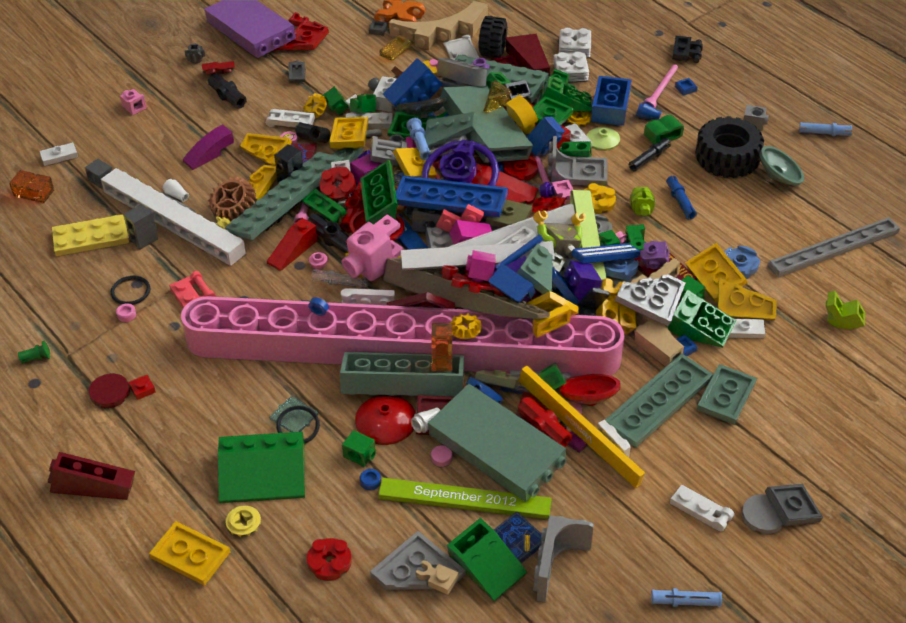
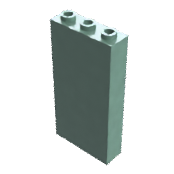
(492, 129)
(497, 442)

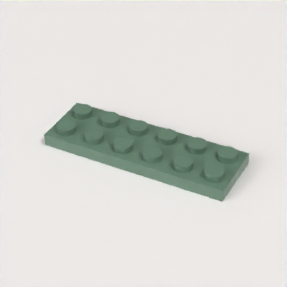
(659, 399)

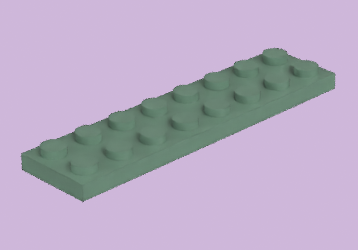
(282, 197)

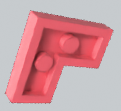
(448, 219)

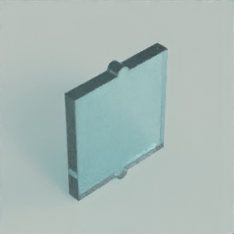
(294, 420)

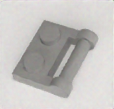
(383, 150)

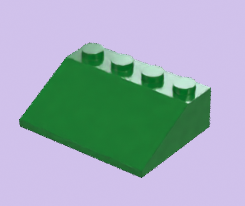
(261, 467)

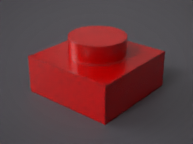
(142, 387)

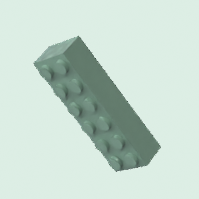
(399, 374)

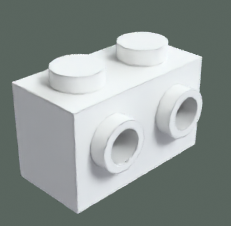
(381, 102)

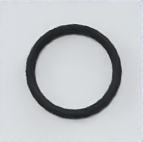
(127, 278)
(299, 407)

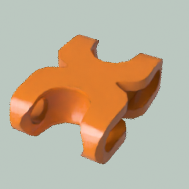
(400, 11)

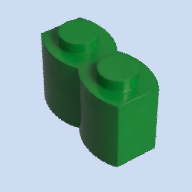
(665, 127)

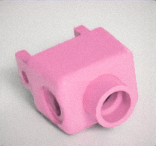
(370, 249)

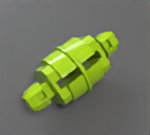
(642, 201)

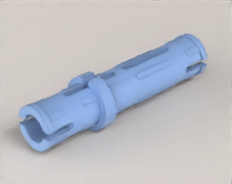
(832, 129)
(712, 598)

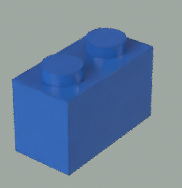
(543, 134)

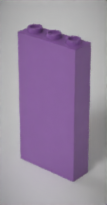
(250, 25)

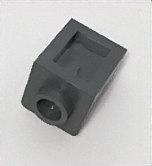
(297, 71)

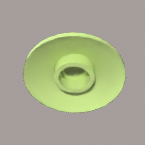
(603, 138)

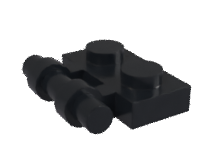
(683, 49)

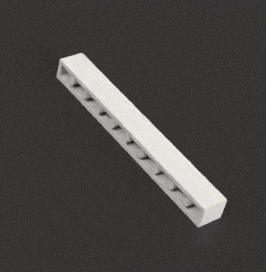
(175, 217)

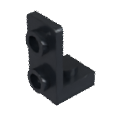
(592, 301)

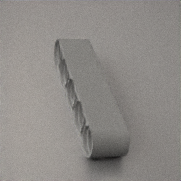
(462, 72)

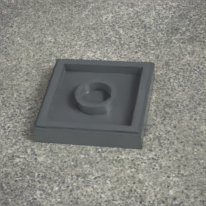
(793, 504)

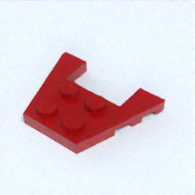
(307, 34)

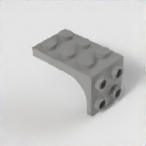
(576, 169)
(557, 537)

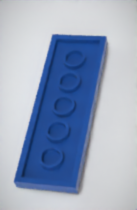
(450, 195)

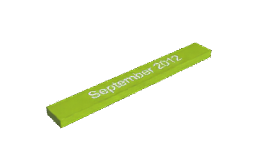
(463, 498)

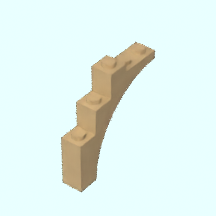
(446, 29)
(653, 335)

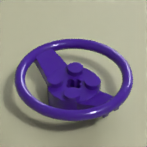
(460, 163)

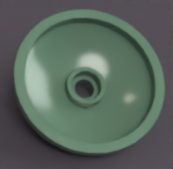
(781, 166)

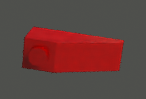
(293, 244)

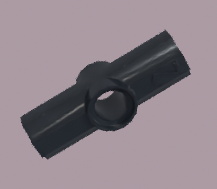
(227, 90)
(330, 232)

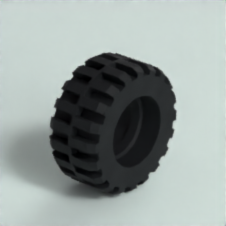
(715, 145)

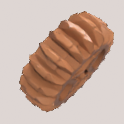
(236, 189)

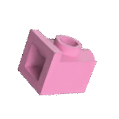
(130, 97)

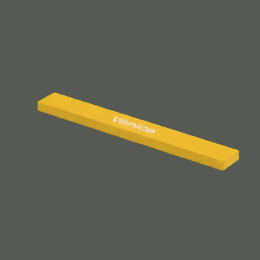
(582, 427)

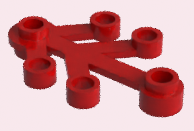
(450, 272)

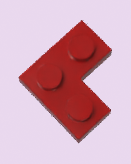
(213, 67)

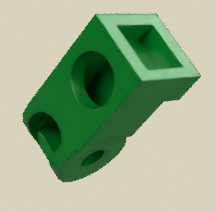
(576, 148)
(635, 235)

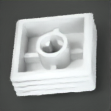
(575, 41)
(572, 64)

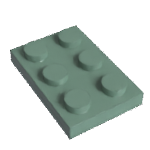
(726, 394)

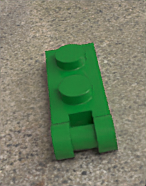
(324, 206)

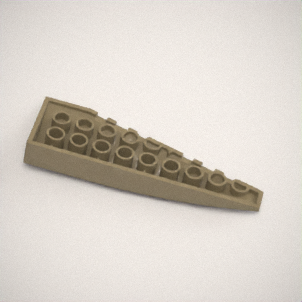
(432, 281)

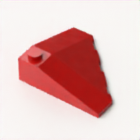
(517, 190)

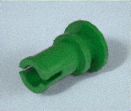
(37, 352)

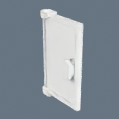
(461, 46)

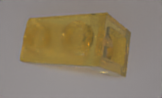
(497, 97)

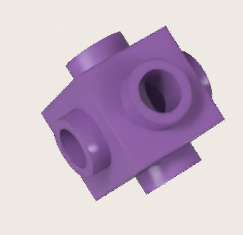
(655, 254)

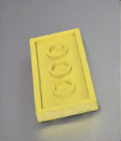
(89, 235)

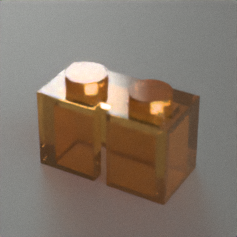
(31, 187)
(441, 346)

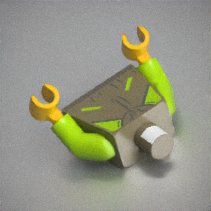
(564, 236)

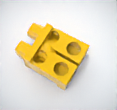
(610, 308)

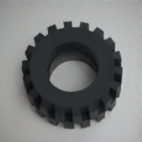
(492, 36)

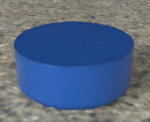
(318, 306)
(370, 479)

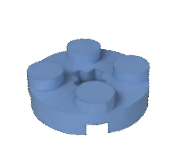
(748, 255)
(621, 268)

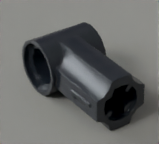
(312, 132)

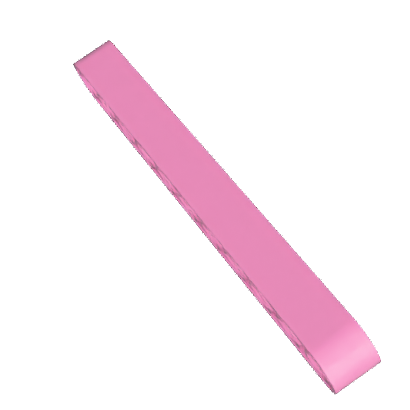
(295, 334)

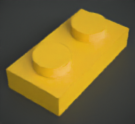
(558, 317)

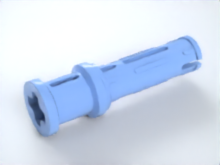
(417, 133)

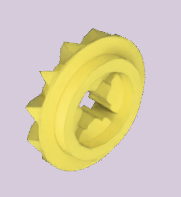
(249, 514)

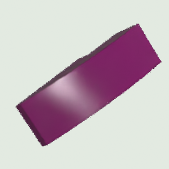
(209, 147)

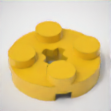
(605, 195)

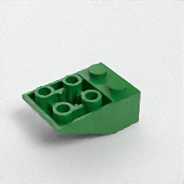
(567, 94)
(700, 321)
(486, 559)

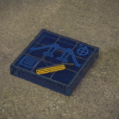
(519, 536)

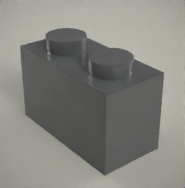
(140, 226)

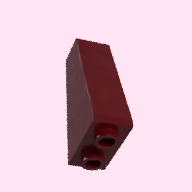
(527, 52)
(89, 478)

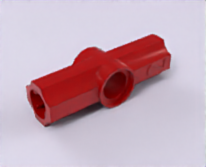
(354, 205)
(544, 421)

